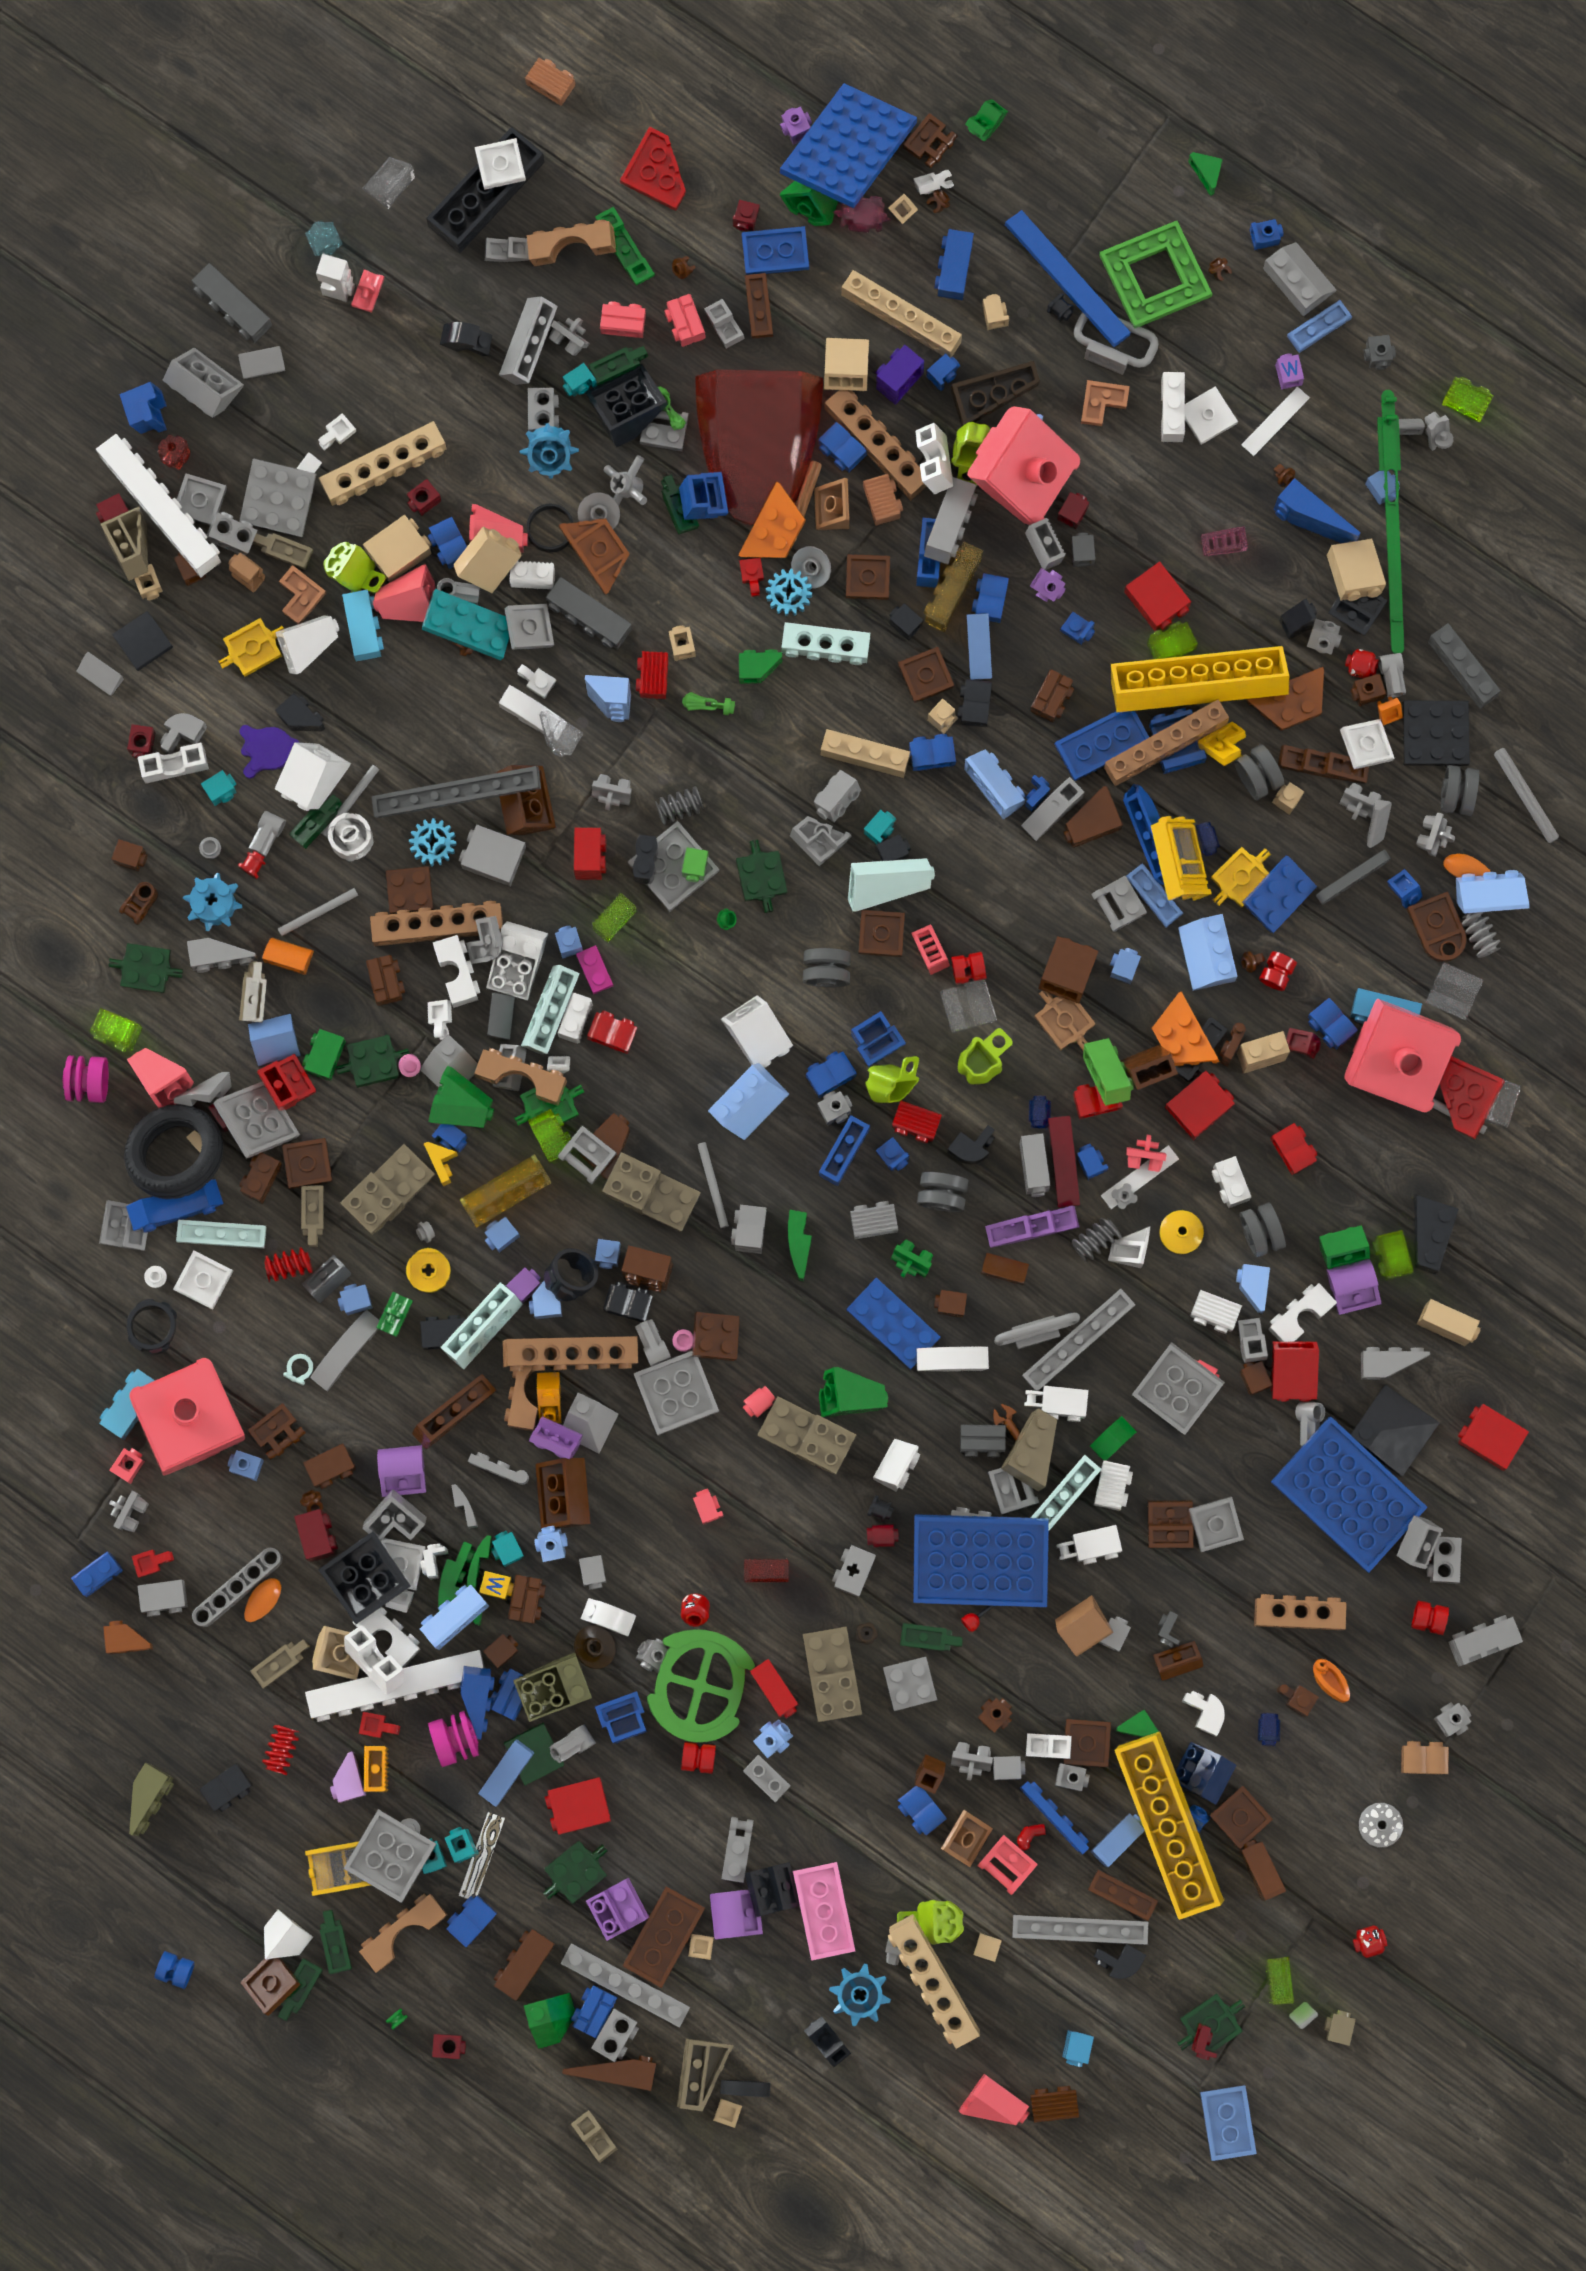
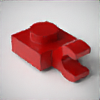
(752, 573)
(148, 1562)
(375, 1725)

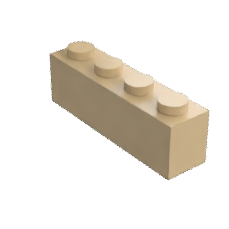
(865, 753)

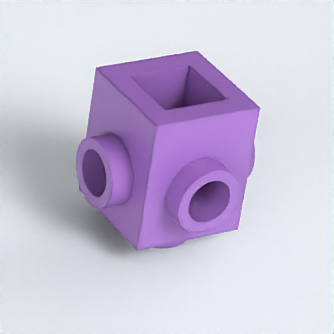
(795, 124)
(1041, 582)

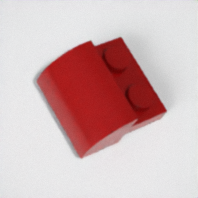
(286, 1082)

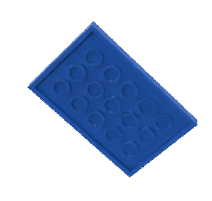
(848, 145)
(1348, 1494)
(981, 1560)

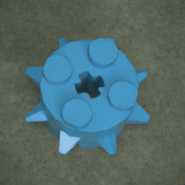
(547, 439)
(217, 912)
(862, 1981)

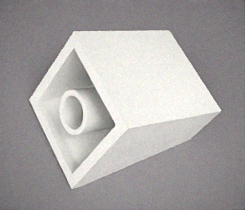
(306, 641)
(310, 775)
(757, 1032)

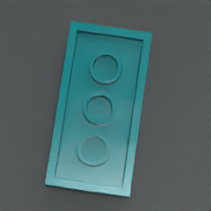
(467, 624)

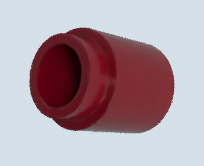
(882, 1536)

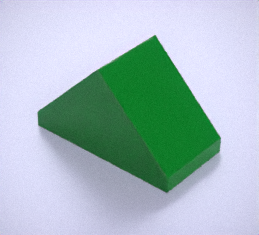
(1207, 170)
(1113, 1438)
(1138, 1725)

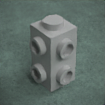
(837, 796)

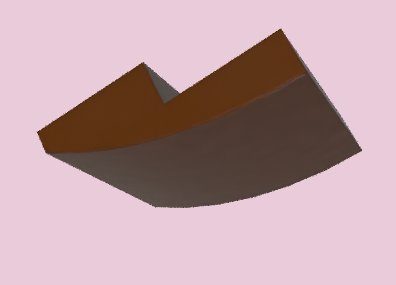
(1170, 1524)

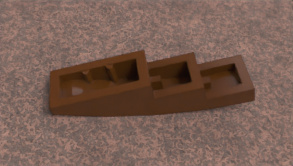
(1321, 764)

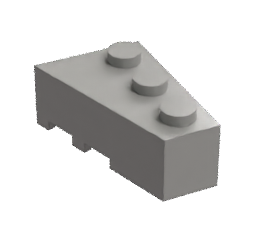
(1485, 1640)

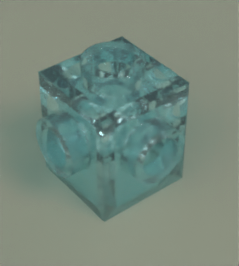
(323, 238)

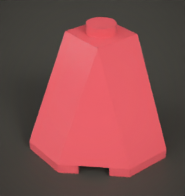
(490, 520)
(406, 596)
(160, 1076)
(994, 2103)

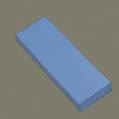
(1319, 326)
(979, 646)
(1154, 895)
(506, 1773)

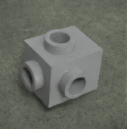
(1324, 636)
(835, 1115)
(651, 1654)
(1446, 1723)

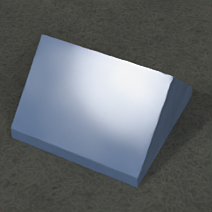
(273, 1039)

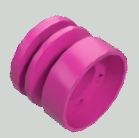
(82, 1078)
(453, 1739)

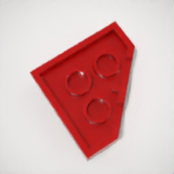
(655, 170)
(1469, 1095)

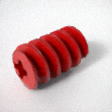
(288, 1264)
(280, 1749)

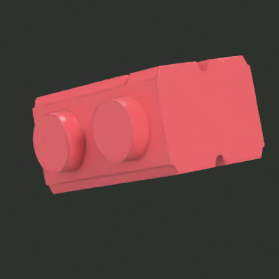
(623, 320)
(685, 320)

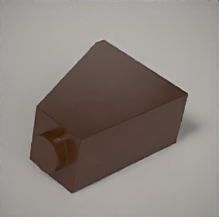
(1093, 820)
(614, 1134)
(1262, 1870)

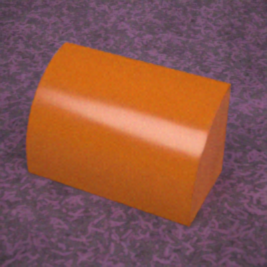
(287, 956)

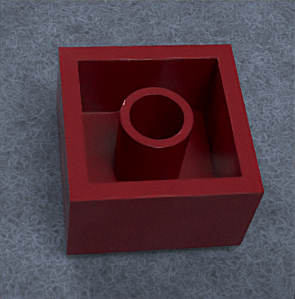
(315, 1535)

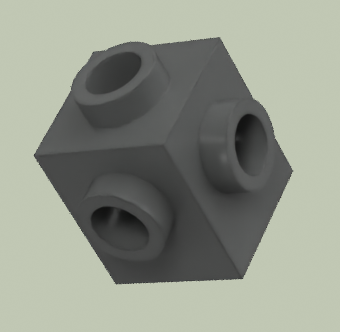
(1379, 352)

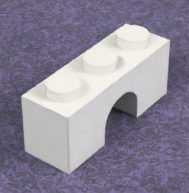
(335, 278)
(1173, 406)
(937, 469)
(161, 767)
(451, 952)
(1315, 1300)
(403, 1647)
(382, 1670)

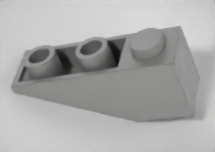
(1053, 809)
(212, 953)
(1383, 1364)

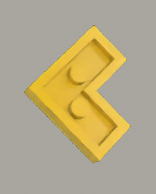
(1221, 743)

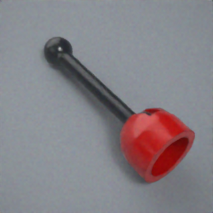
(971, 1620)

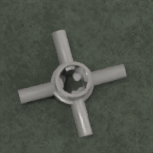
(626, 483)

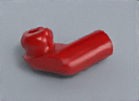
(1027, 1835)

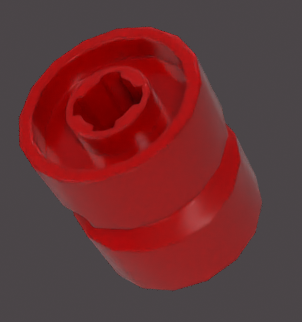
(976, 968)
(1277, 971)
(1430, 1617)
(698, 1757)

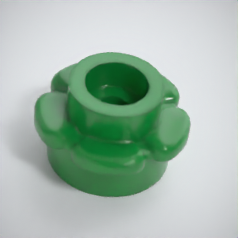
(726, 919)

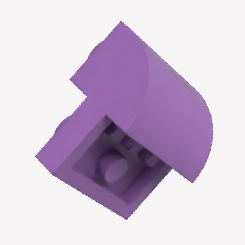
(1354, 1286)
(556, 1438)
(401, 1470)
(617, 1909)
(734, 1915)

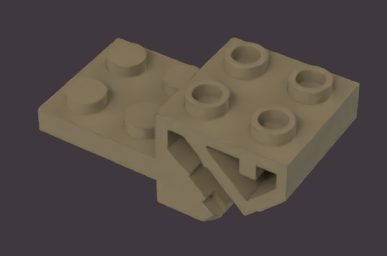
(388, 1190)
(650, 1192)
(807, 1435)
(832, 1674)

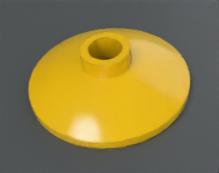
(1181, 1243)

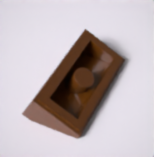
(1005, 1269)
(1178, 1660)

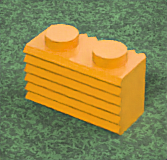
(375, 1768)

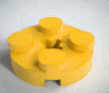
(419, 1262)

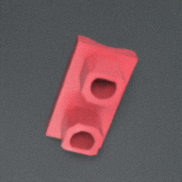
(367, 291)
(1156, 1158)

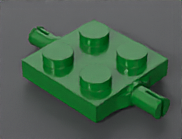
(535, 1106)

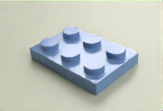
(1228, 2123)

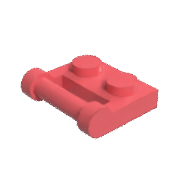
(1013, 1859)

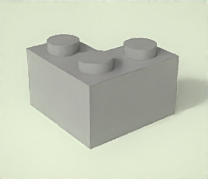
(750, 1229)
(397, 1513)

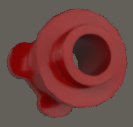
(252, 864)

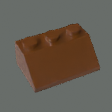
(528, 810)
(563, 1493)

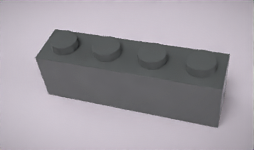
(231, 303)
(588, 613)
(1464, 666)

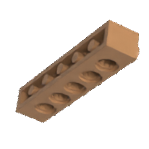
(845, 399)
(1166, 742)
(426, 932)
(626, 1347)

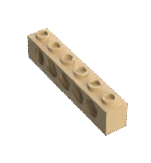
(901, 314)
(388, 453)
(956, 2034)

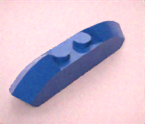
(1143, 815)

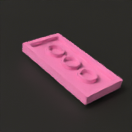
(824, 1911)

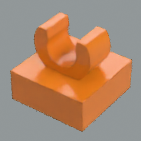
(1390, 710)

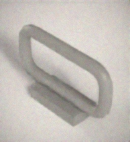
(1112, 358)
(1037, 1331)

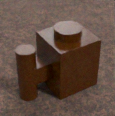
(1299, 1699)

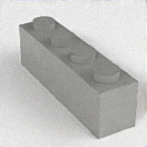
(528, 340)
(950, 521)

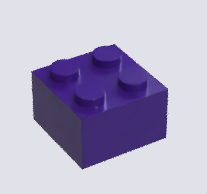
(899, 374)

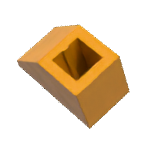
(549, 1396)

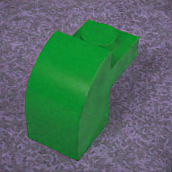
(986, 120)

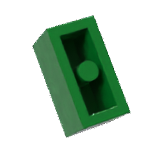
(324, 1054)
(1344, 1247)

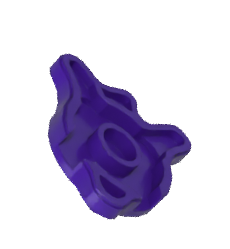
(266, 748)

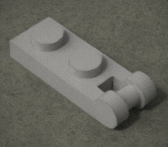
(500, 1469)
(737, 1850)

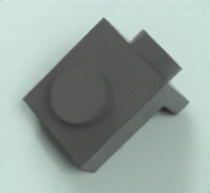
(1166, 1624)

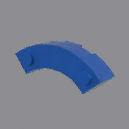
(154, 1212)

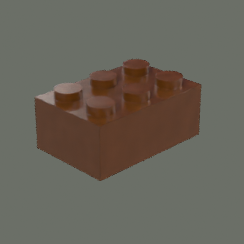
(647, 1269)

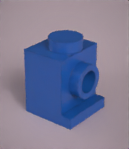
(1263, 240)
(943, 371)
(450, 1137)
(1091, 1161)

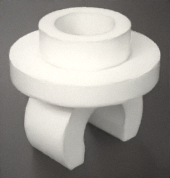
(155, 1276)

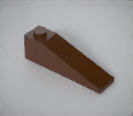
(453, 1411)
(631, 2073)

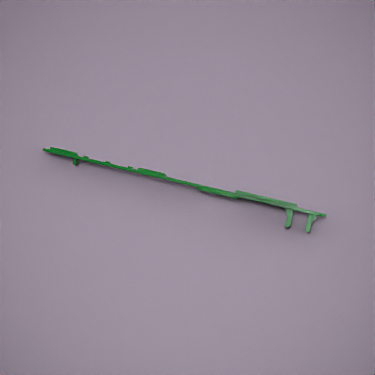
(1390, 460)

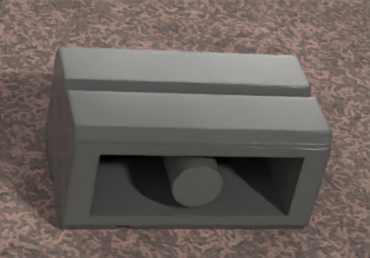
(982, 1439)

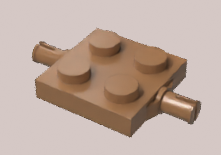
(1064, 1021)

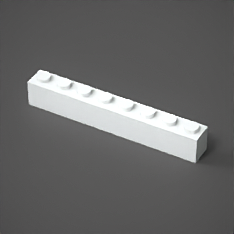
(158, 505)
(365, 1693)

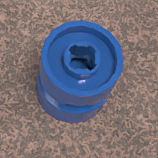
(174, 1970)

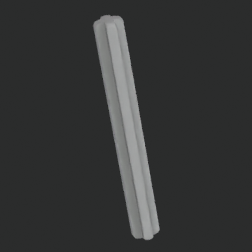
(1526, 795)

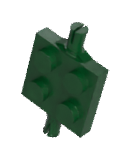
(761, 876)
(145, 968)
(372, 1061)
(575, 1872)
(1215, 2015)

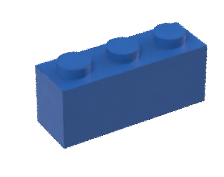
(954, 264)
(844, 1150)

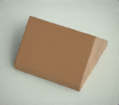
(832, 505)
(1083, 1626)
(966, 1838)

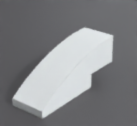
(523, 707)
(952, 1359)

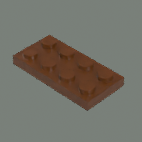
(663, 1937)

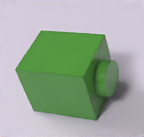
(694, 864)

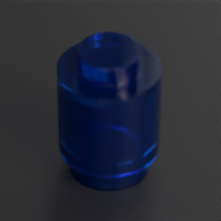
(1207, 838)
(1039, 1112)
(1269, 1729)

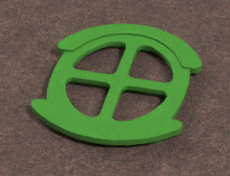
(711, 1643)

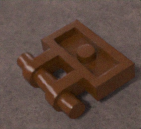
(924, 137)
(1230, 1047)
(273, 1425)

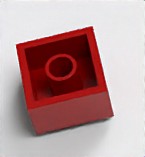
(588, 850)

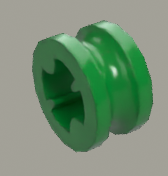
(396, 2019)

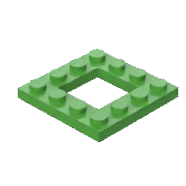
(1168, 238)

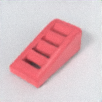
(937, 961)

